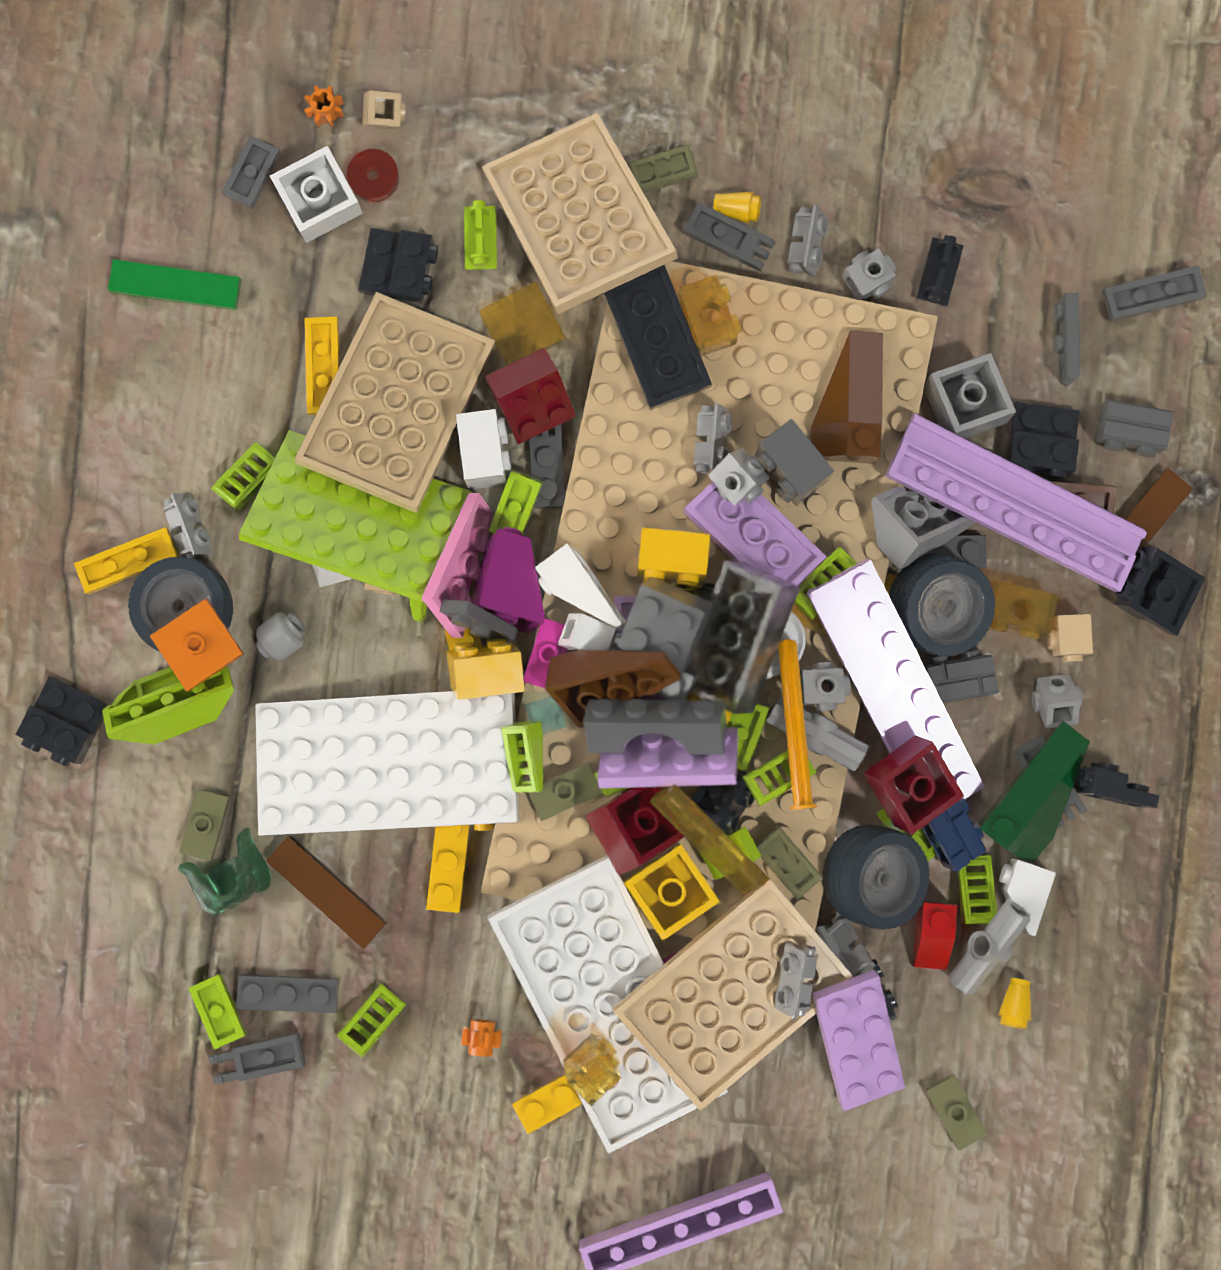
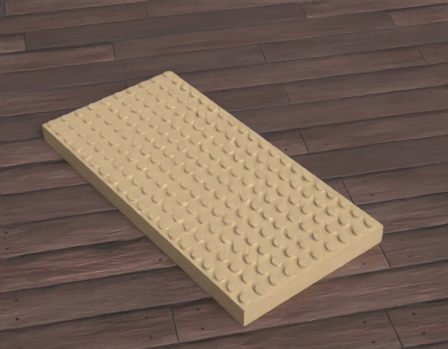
(639, 473)

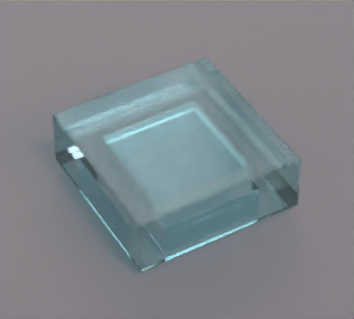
(548, 712)

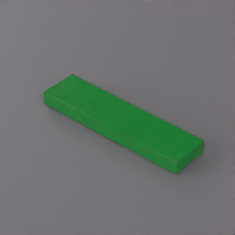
(174, 285)

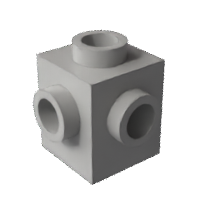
(870, 275)
(739, 477)
(811, 686)
(1057, 700)

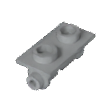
(811, 227)
(713, 424)
(183, 512)
(839, 939)
(792, 994)

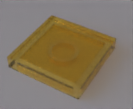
(522, 323)

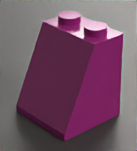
(509, 581)

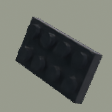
(657, 338)

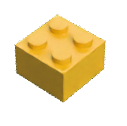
(673, 555)
(485, 669)
(671, 891)

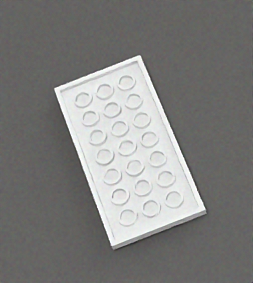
(383, 763)
(577, 957)

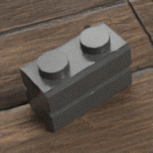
(1133, 428)
(963, 678)

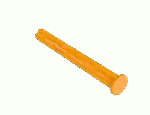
(795, 725)

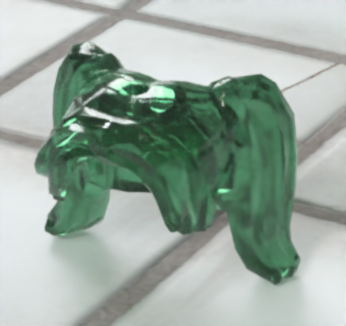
(232, 881)

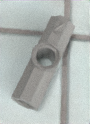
(823, 737)
(989, 947)

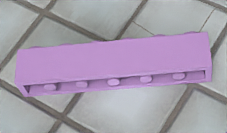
(681, 1225)

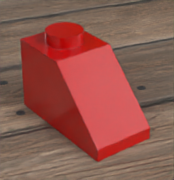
(934, 935)

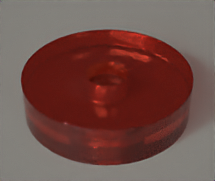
(373, 161)

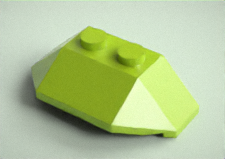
(161, 707)

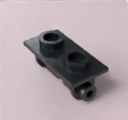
(940, 270)

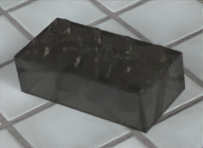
(741, 635)

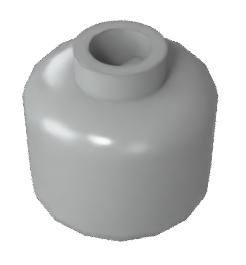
(280, 636)

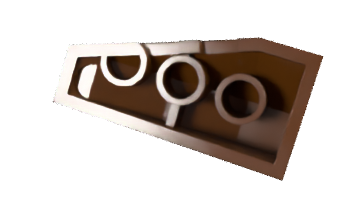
(851, 409)
(607, 675)

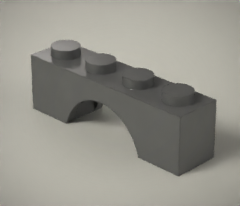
(695, 724)

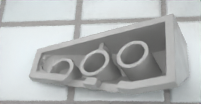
(913, 525)

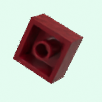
(531, 395)
(913, 784)
(632, 828)

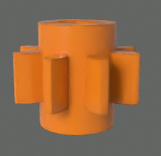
(321, 97)
(481, 1037)

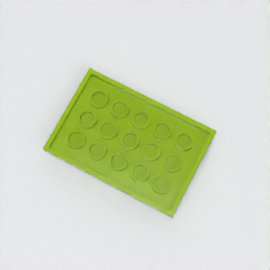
(349, 529)

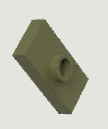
(664, 169)
(565, 791)
(204, 824)
(788, 862)
(956, 1112)

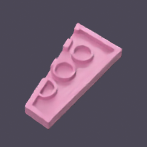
(459, 560)

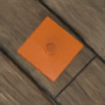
(197, 645)

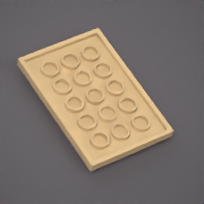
(579, 213)
(395, 402)
(714, 1001)

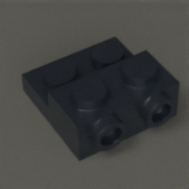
(398, 265)
(1044, 439)
(1159, 590)
(62, 722)
(1108, 784)

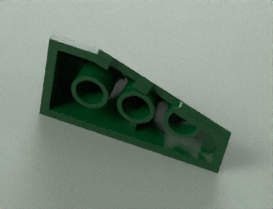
(1034, 802)

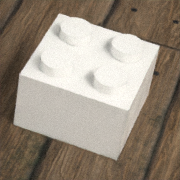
(316, 194)
(482, 449)

